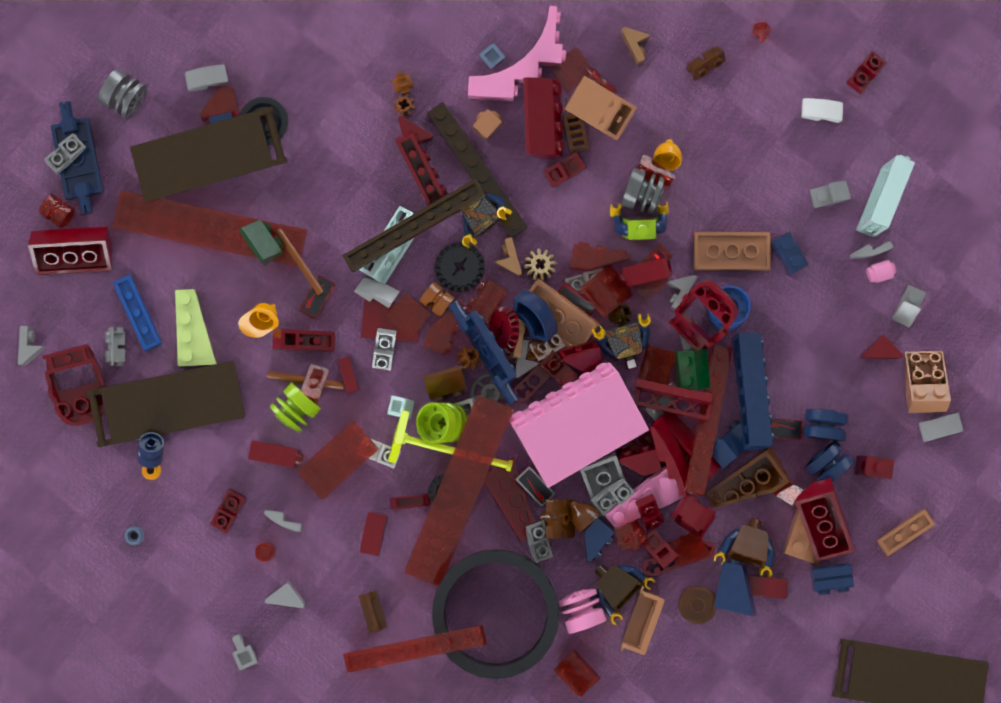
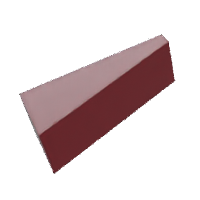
(348, 375)
(409, 501)

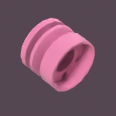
(581, 610)

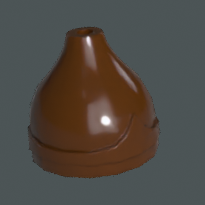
(582, 514)

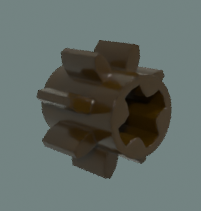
(620, 315)

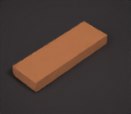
(905, 532)

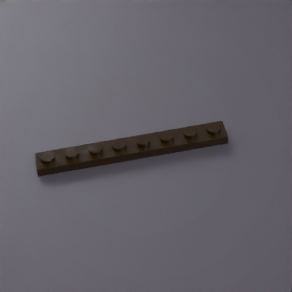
(473, 163)
(414, 225)

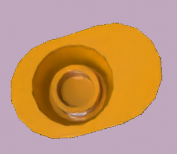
(259, 320)

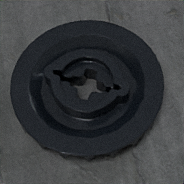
(280, 115)
(462, 280)

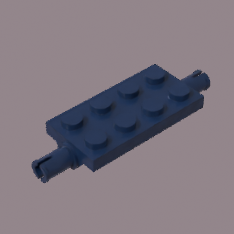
(83, 175)
(491, 354)

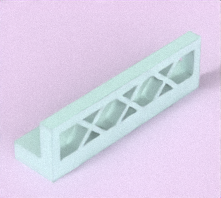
(387, 263)

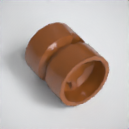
(437, 299)

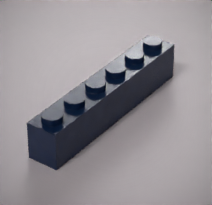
(752, 391)

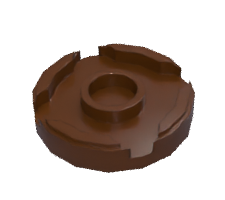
(697, 605)

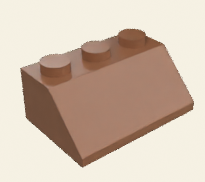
(797, 541)

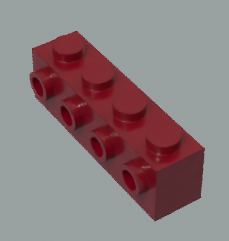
(418, 164)

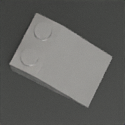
(601, 474)

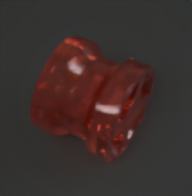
(262, 553)

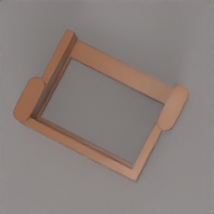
(642, 622)

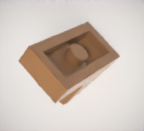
(633, 39)
(510, 264)

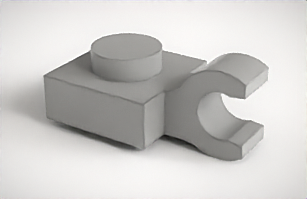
(244, 654)

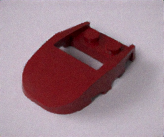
(717, 302)
(72, 404)

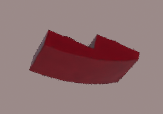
(866, 72)
(228, 510)
(649, 512)
(373, 534)
(769, 587)

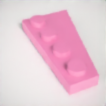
(662, 488)

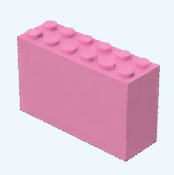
(578, 423)

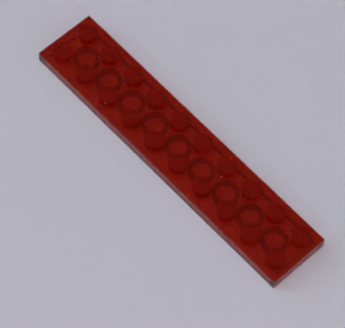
(196, 226)
(458, 490)

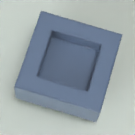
(492, 56)

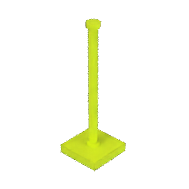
(402, 437)

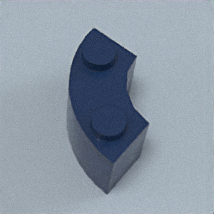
(535, 315)
(729, 445)

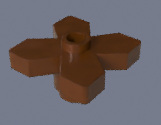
(558, 519)

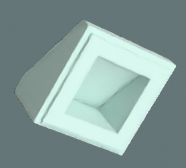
(398, 404)

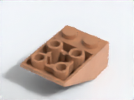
(600, 108)
(926, 382)

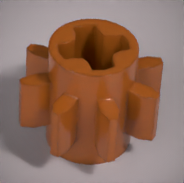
(402, 83)
(401, 100)
(468, 358)

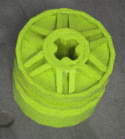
(295, 408)
(440, 422)

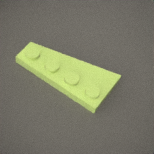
(192, 336)

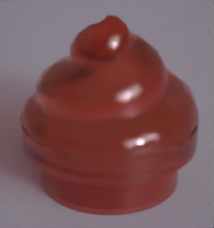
(761, 30)

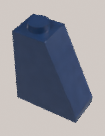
(735, 590)

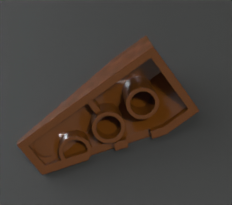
(754, 478)

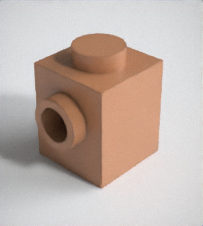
(487, 124)

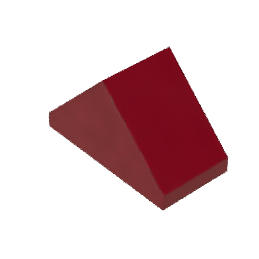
(406, 126)
(881, 349)

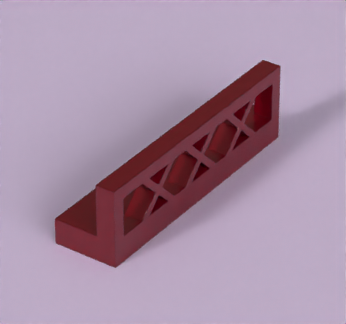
(676, 393)

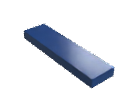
(137, 313)

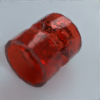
(53, 208)

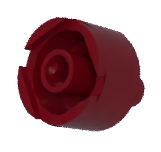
(693, 515)

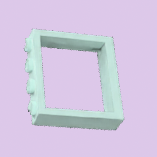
(885, 196)

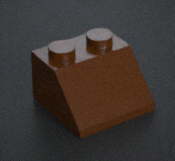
(445, 383)

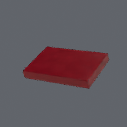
(374, 318)

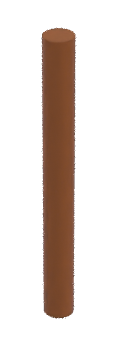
(299, 261)
(300, 379)

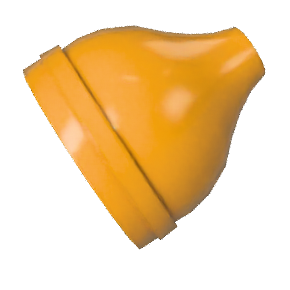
(668, 155)

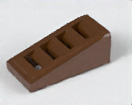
(565, 117)

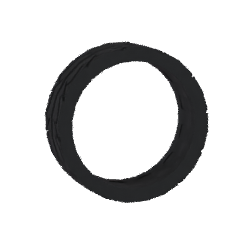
(530, 658)

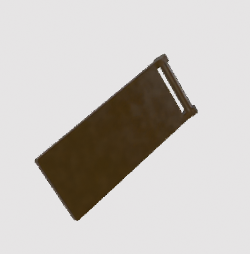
(206, 155)
(168, 403)
(908, 676)

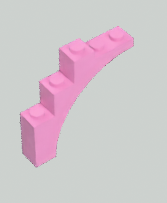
(545, 53)

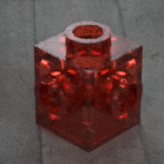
(630, 536)

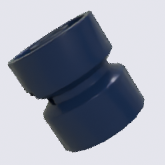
(150, 450)

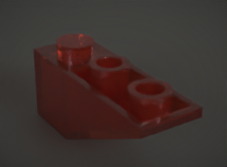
(591, 258)
(441, 332)

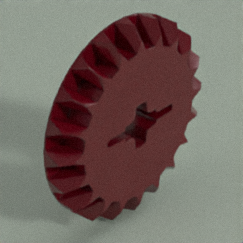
(505, 328)

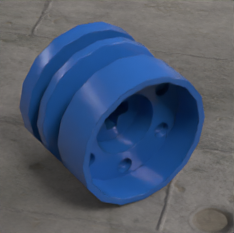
(743, 304)

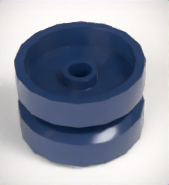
(825, 425)
(828, 463)

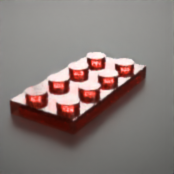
(337, 460)

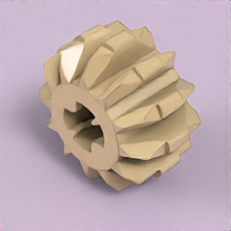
(539, 257)

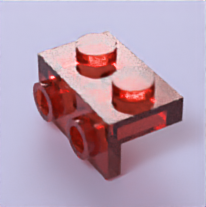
(656, 365)
(576, 673)

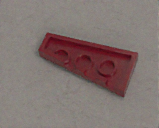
(510, 499)

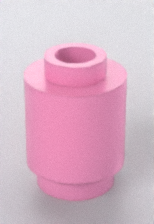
(881, 271)

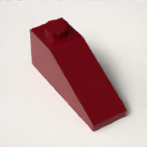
(303, 340)

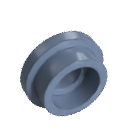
(128, 535)

